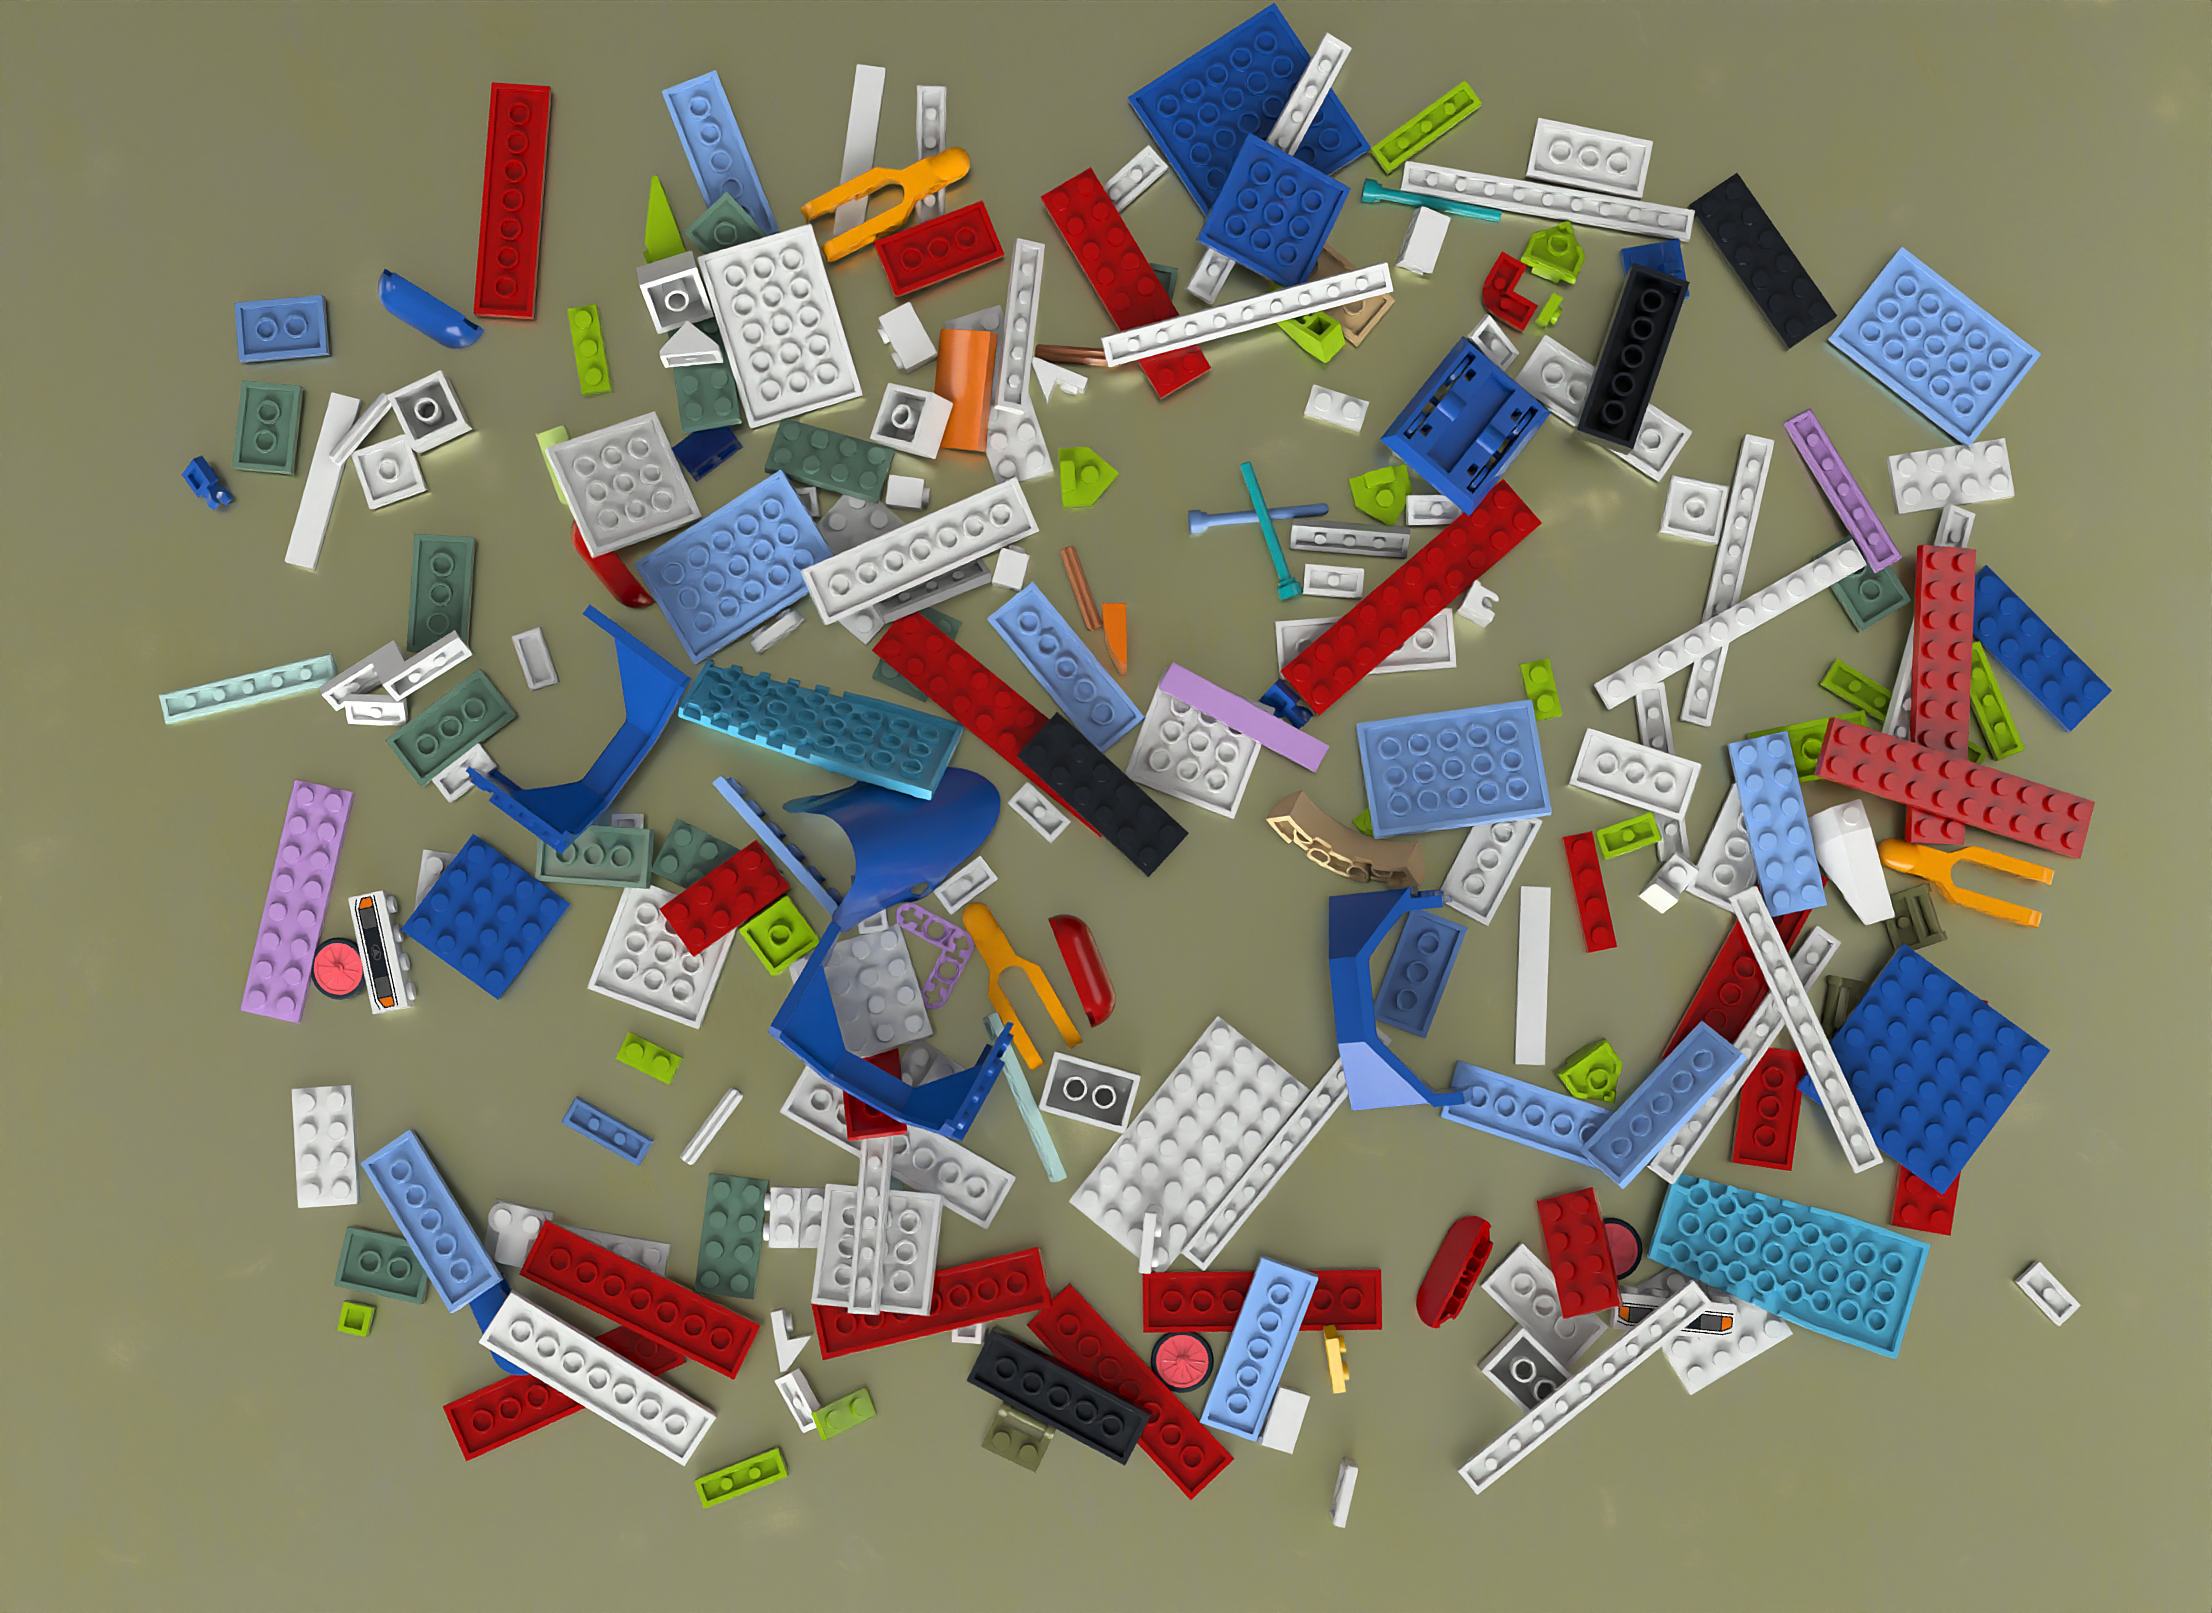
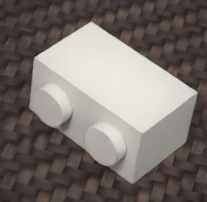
(907, 338)

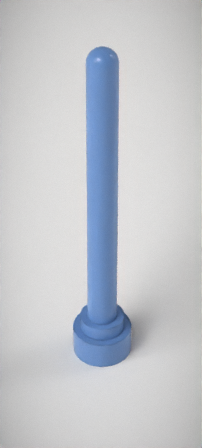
(1200, 520)

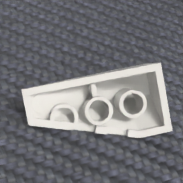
(1851, 860)

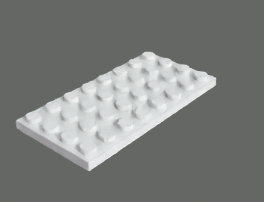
(1190, 1142)

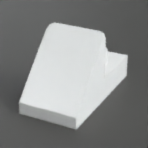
(1493, 342)
(1049, 375)
(1669, 882)
(787, 1347)

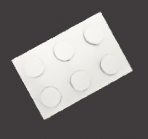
(1089, 1092)
(1523, 1369)

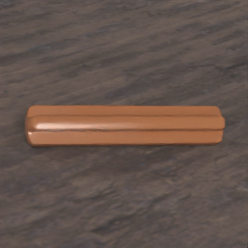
(1071, 354)
(1081, 588)

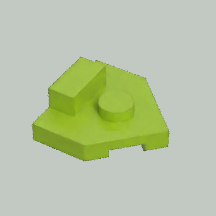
(1554, 253)
(1083, 476)
(1382, 492)
(1592, 1072)

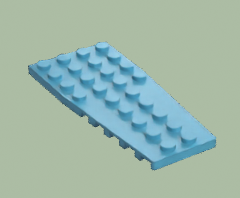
(842, 734)
(1793, 1260)

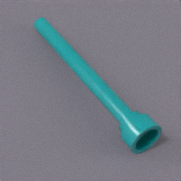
(1374, 191)
(1288, 584)

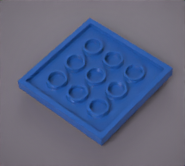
(1273, 213)
(485, 916)

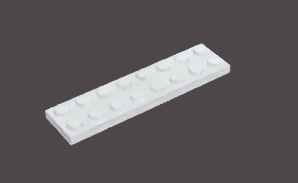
(919, 551)
(918, 1158)
(598, 1377)

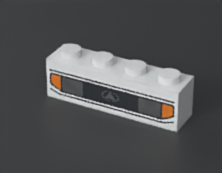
(381, 951)
(1714, 1323)

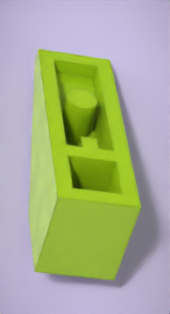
(662, 232)
(1314, 332)

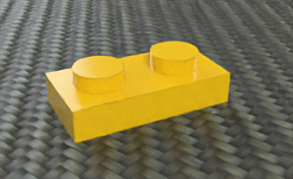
(1337, 1369)

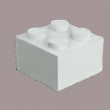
(674, 292)
(429, 412)
(911, 420)

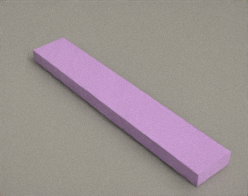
(1842, 490)
(1243, 717)

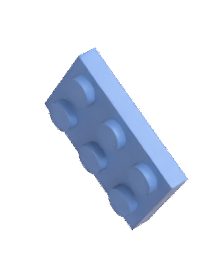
(281, 328)

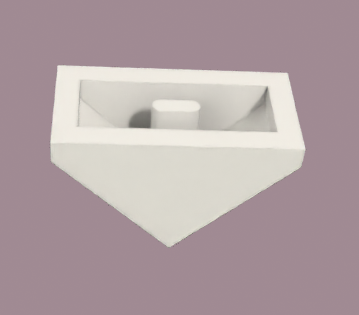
(690, 347)

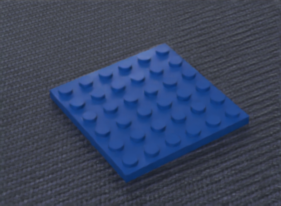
(1236, 89)
(1929, 1066)

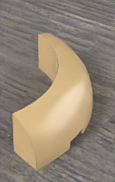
(1344, 849)

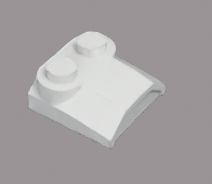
(513, 1231)

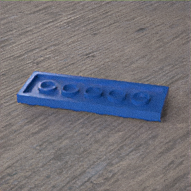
(2033, 653)

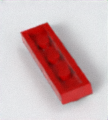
(1589, 892)

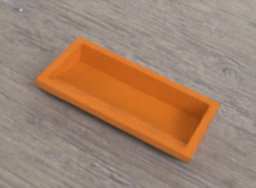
(966, 380)
(1116, 634)

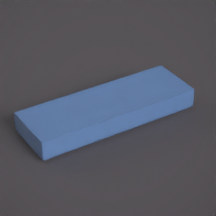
(607, 1131)

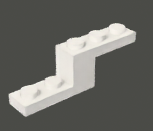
(396, 670)

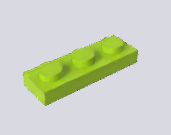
(589, 350)
(741, 1477)

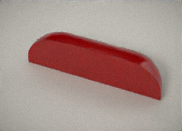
(613, 574)
(1085, 967)
(1454, 1271)

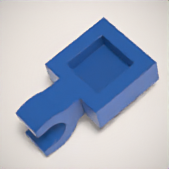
(203, 483)
(1284, 702)

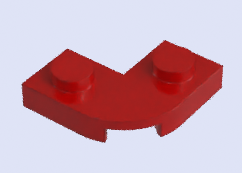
(1499, 293)

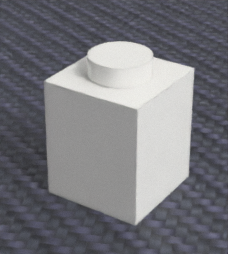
(907, 493)
(1011, 568)

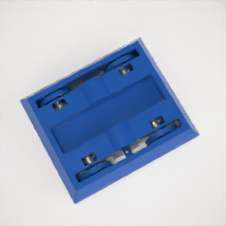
(1465, 426)

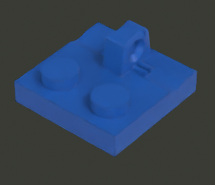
(1659, 256)

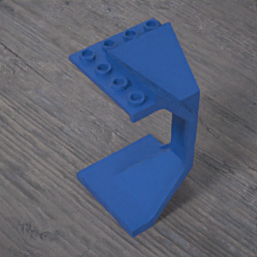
(565, 811)
(812, 1033)
(1370, 1068)

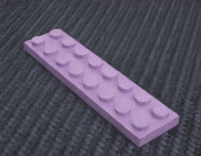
(297, 901)

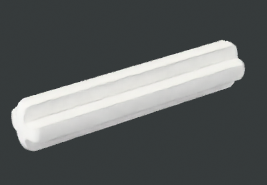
(360, 429)
(711, 1125)

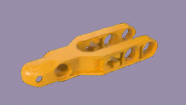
(918, 183)
(1937, 865)
(1000, 955)

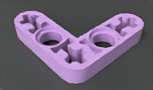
(945, 942)

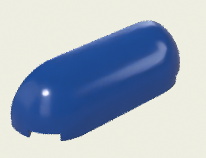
(426, 312)
(485, 1309)

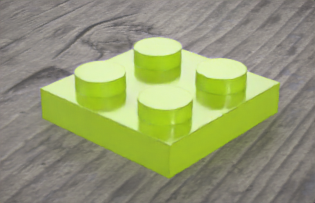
(779, 934)

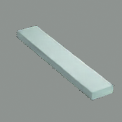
(248, 688)
(1026, 1103)

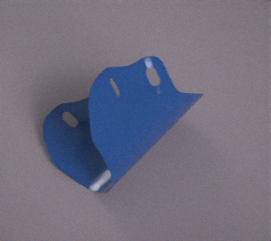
(904, 837)

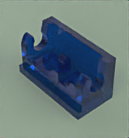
(706, 450)

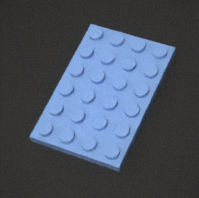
(1934, 347)
(735, 566)
(1453, 769)

